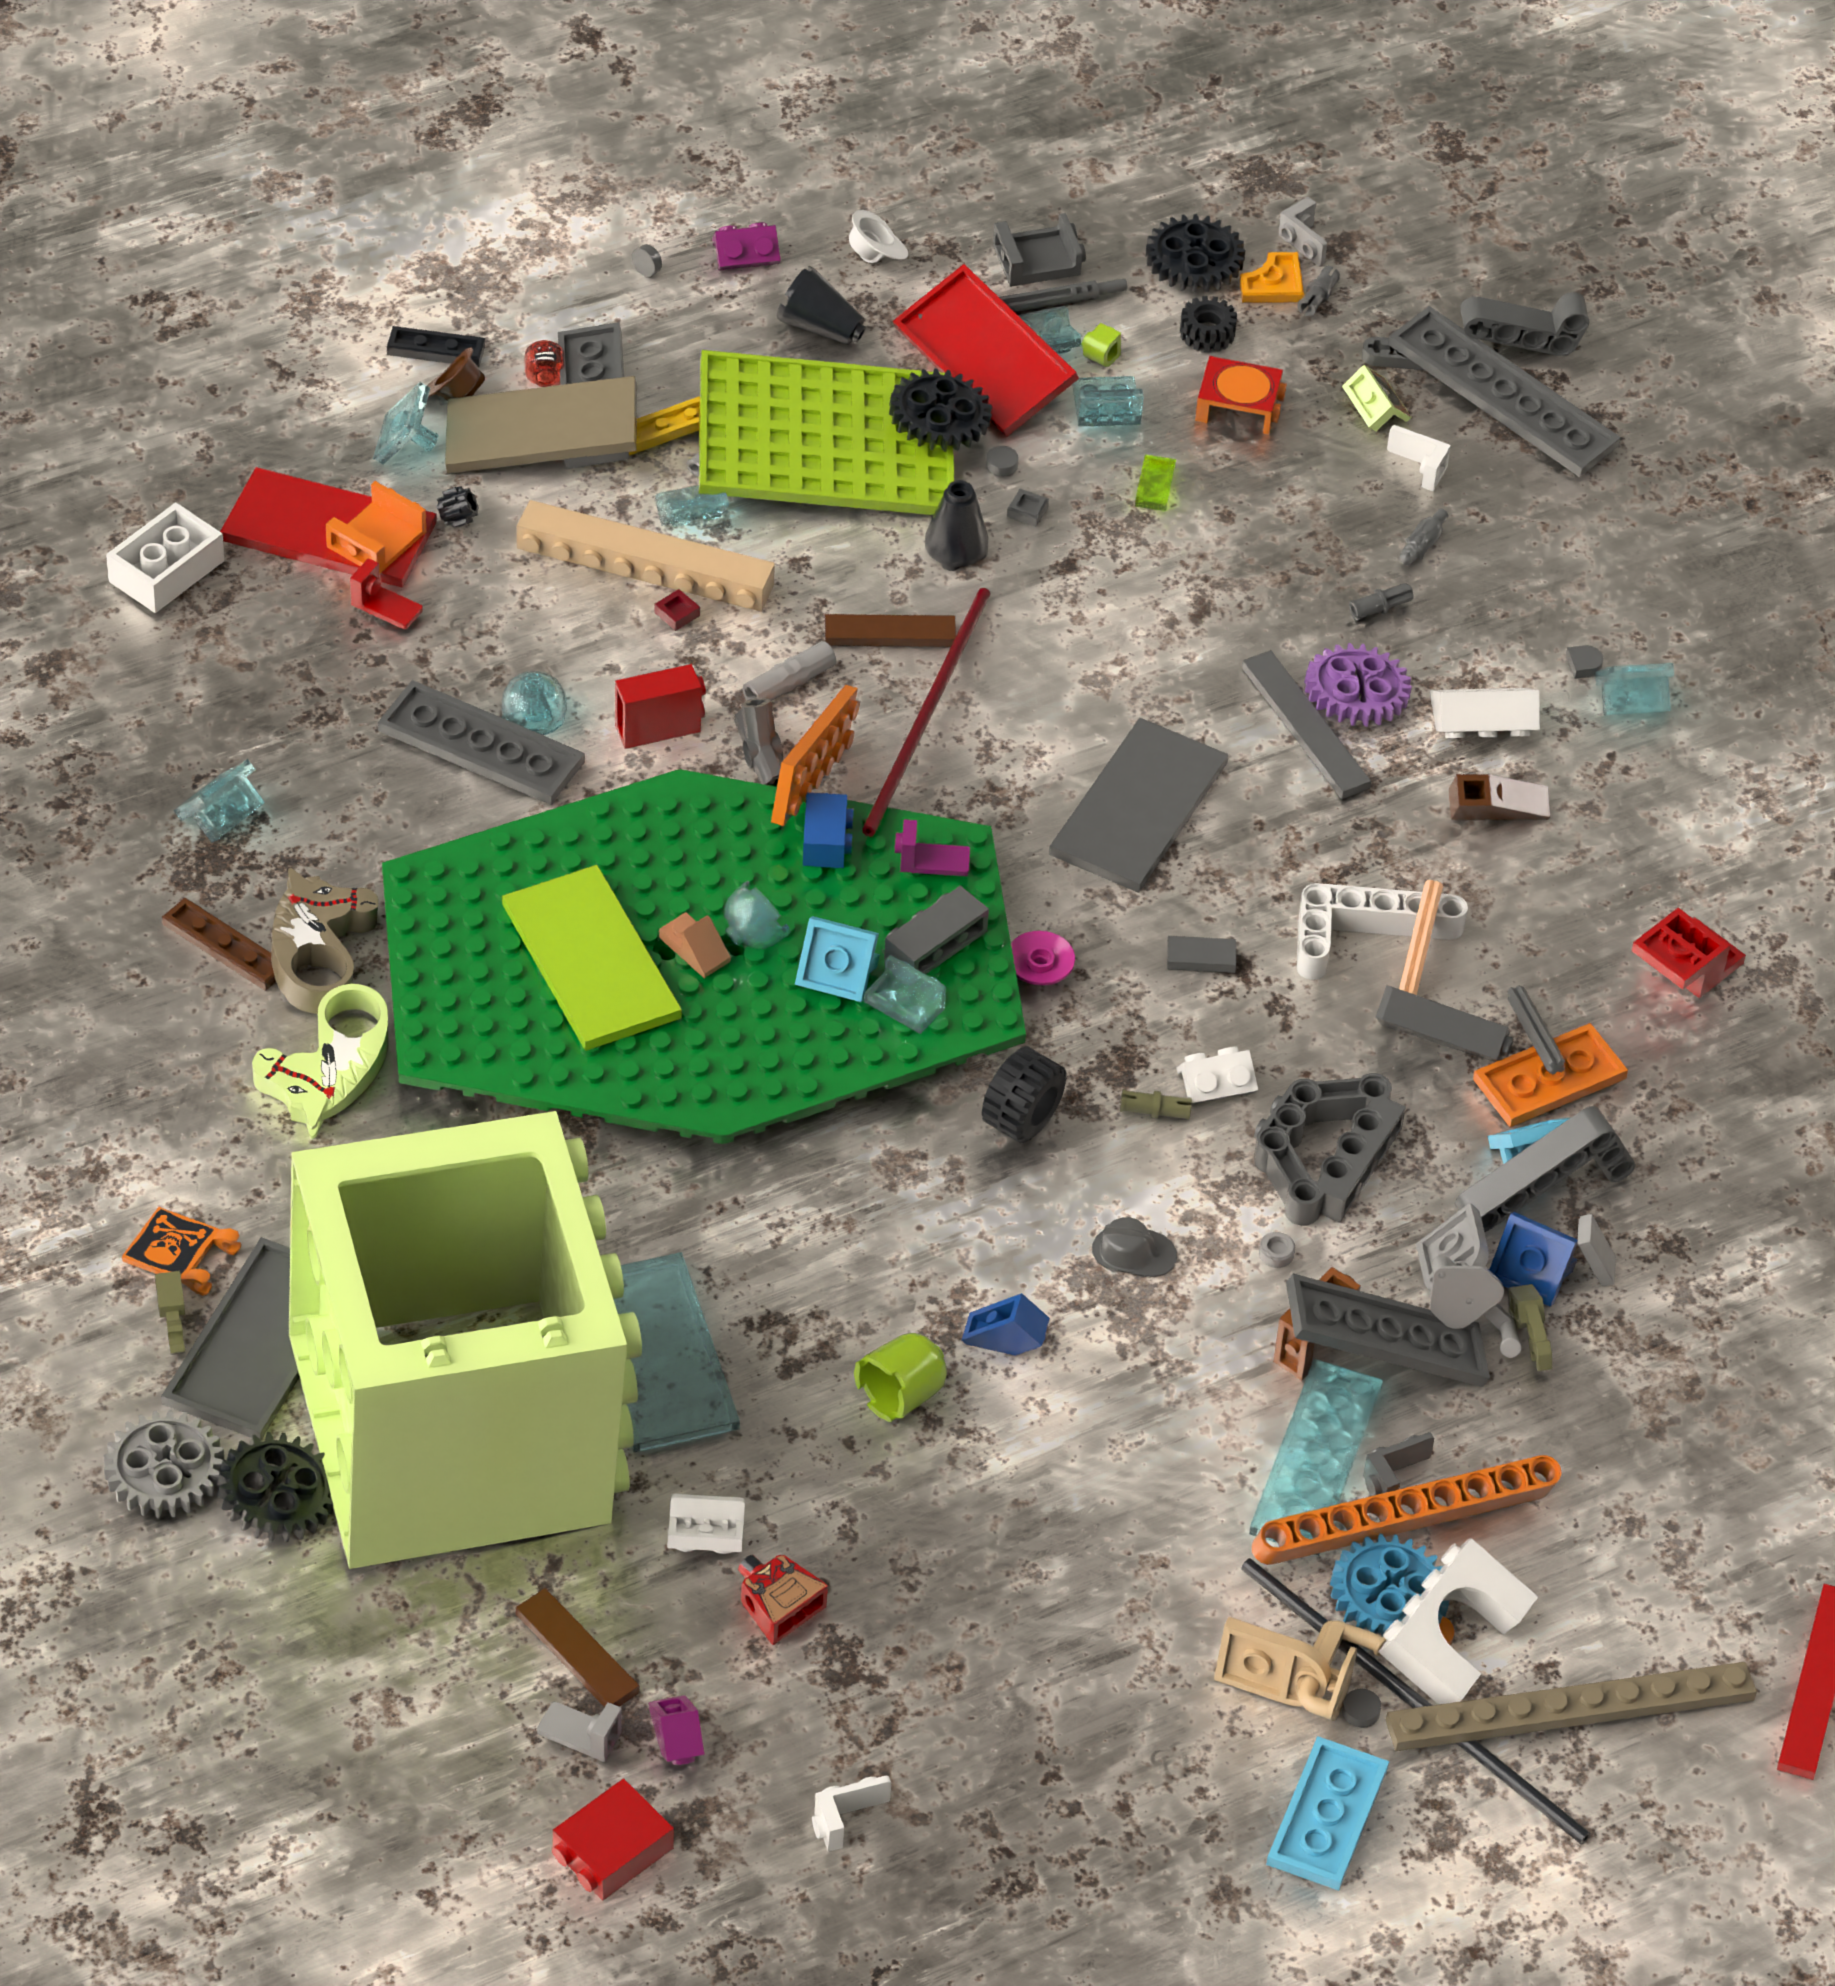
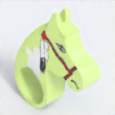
(338, 1072)

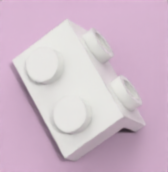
(1218, 1076)
(706, 1523)

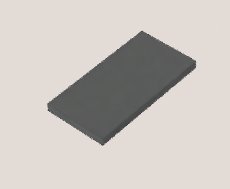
(1138, 805)
(244, 1354)

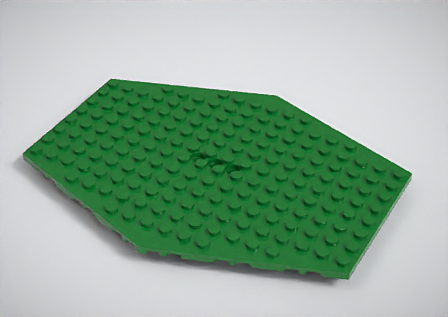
(748, 1038)

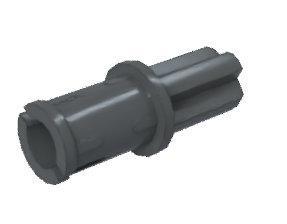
(1381, 601)

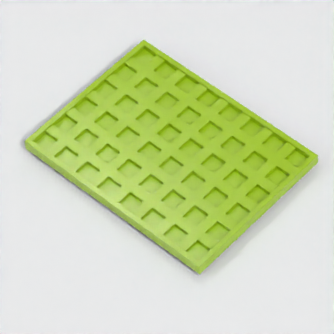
(812, 435)

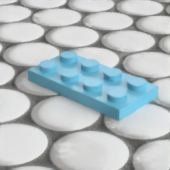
(1327, 1813)

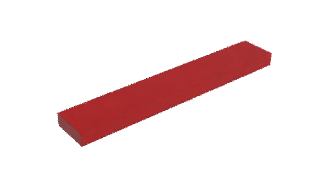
(1813, 1694)

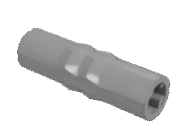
(791, 673)

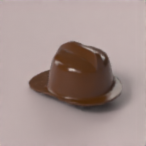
(459, 379)

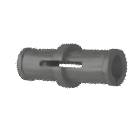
(1318, 291)

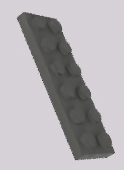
(592, 356)
(481, 742)
(1385, 1330)

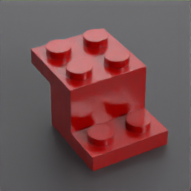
(1688, 952)

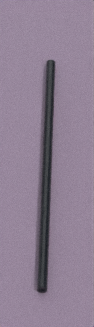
(1415, 1700)

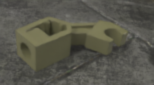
(171, 1305)
(1528, 1311)

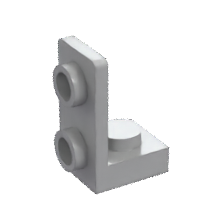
(1295, 229)
(582, 1732)

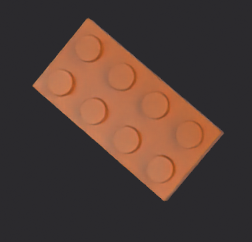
(1525, 1089)

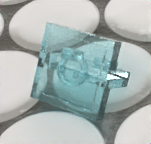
(1635, 688)
(222, 802)

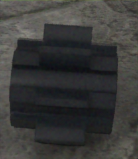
(457, 506)

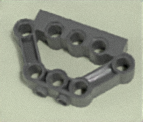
(1357, 1152)

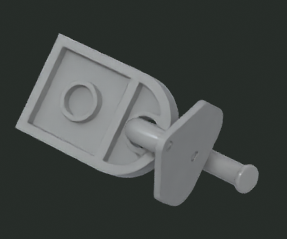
(1460, 1284)

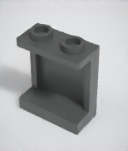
(1039, 253)

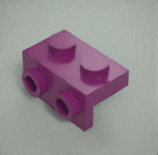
(746, 246)

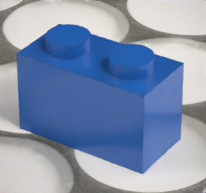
(825, 830)

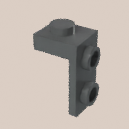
(1385, 1460)

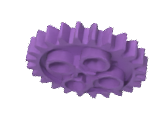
(1379, 681)

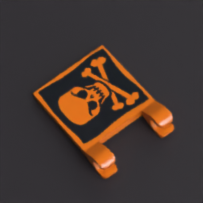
(179, 1244)

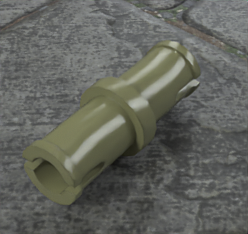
(1155, 1104)

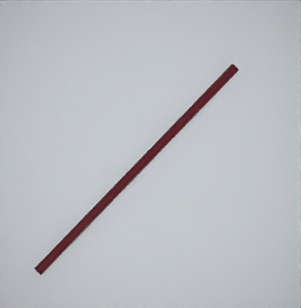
(925, 713)

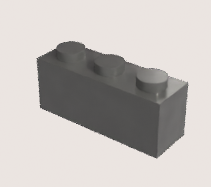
(938, 931)

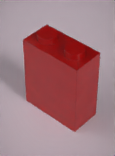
(659, 706)
(612, 1839)

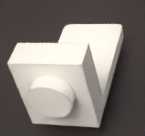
(844, 1799)

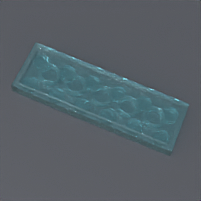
(1318, 1444)

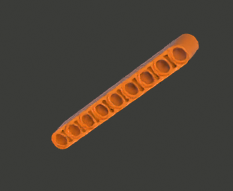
(1395, 1520)

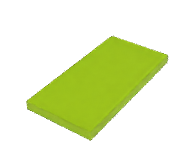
(591, 957)

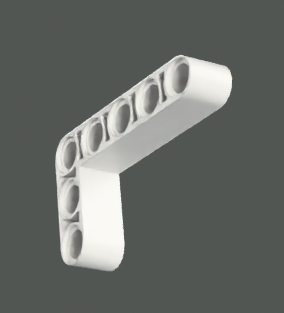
(1366, 911)

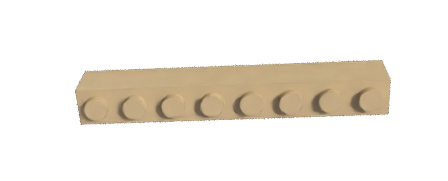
(645, 555)

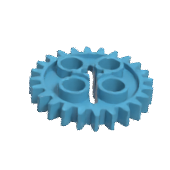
(1371, 1566)

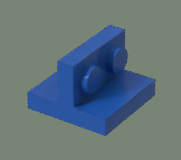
(1534, 1256)

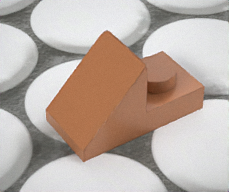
(696, 943)

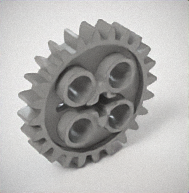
(163, 1463)

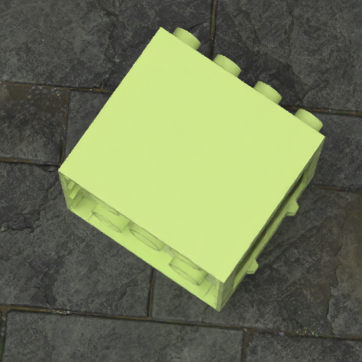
(496, 1424)

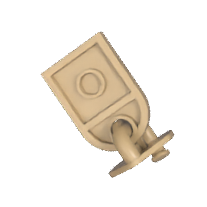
(1290, 1668)

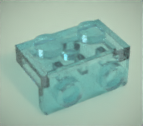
(1054, 328)
(686, 504)
(907, 995)

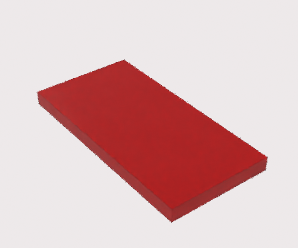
(982, 338)
(290, 521)

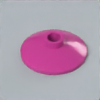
(1042, 957)

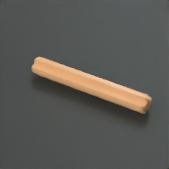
(1421, 936)

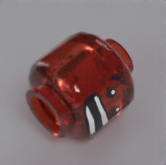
(543, 363)

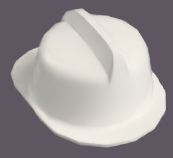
(874, 238)

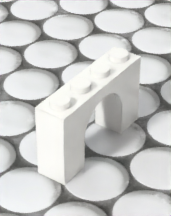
(1417, 1642)

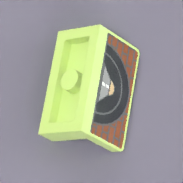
(1374, 398)

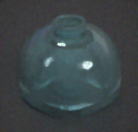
(535, 702)
(753, 919)

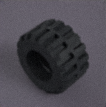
(1024, 1094)

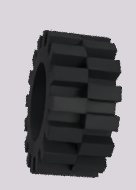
(1208, 312)

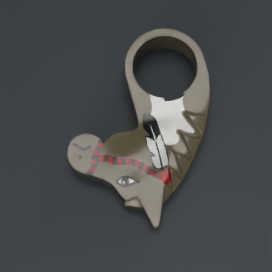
(308, 933)

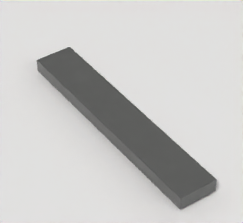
(1306, 724)

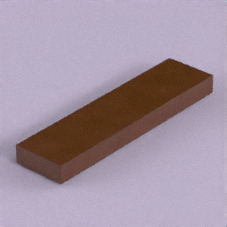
(890, 630)
(221, 942)
(577, 1649)

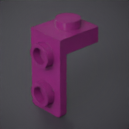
(930, 857)

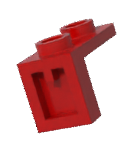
(378, 601)

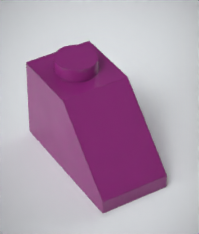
(677, 1729)

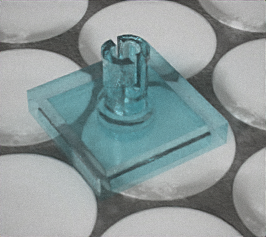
(404, 424)

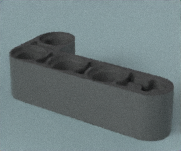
(1525, 326)

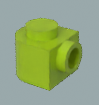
(1102, 345)

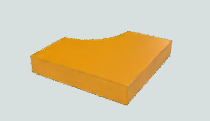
(1275, 282)

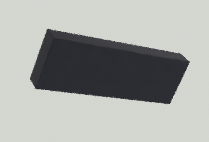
(433, 345)

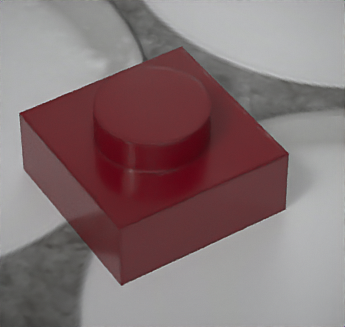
(677, 609)

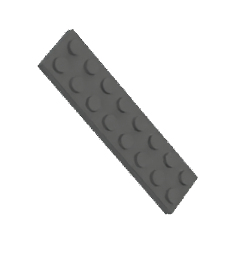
(1504, 391)

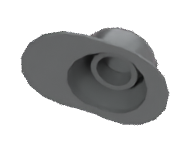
(1134, 1249)

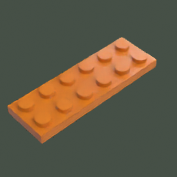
(815, 754)

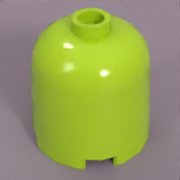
(901, 1375)

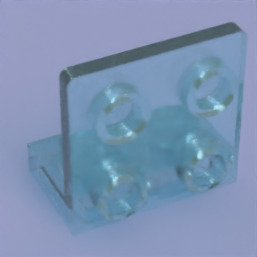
(1108, 401)

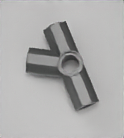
(760, 741)

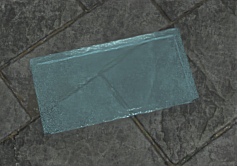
(679, 1370)

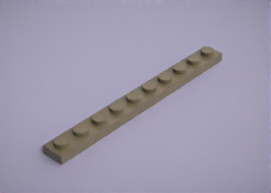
(1570, 1706)

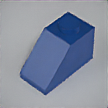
(1007, 1326)

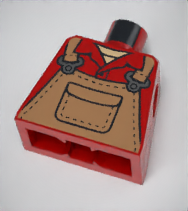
(780, 1595)

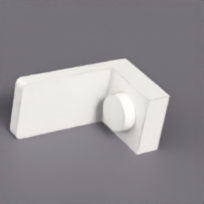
(1423, 449)

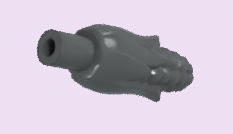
(1423, 537)

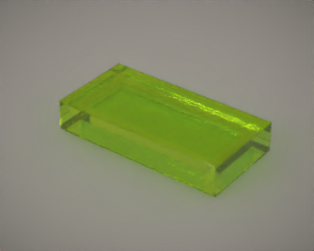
(1155, 482)

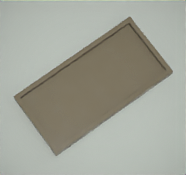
(541, 424)

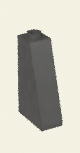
(1443, 1025)

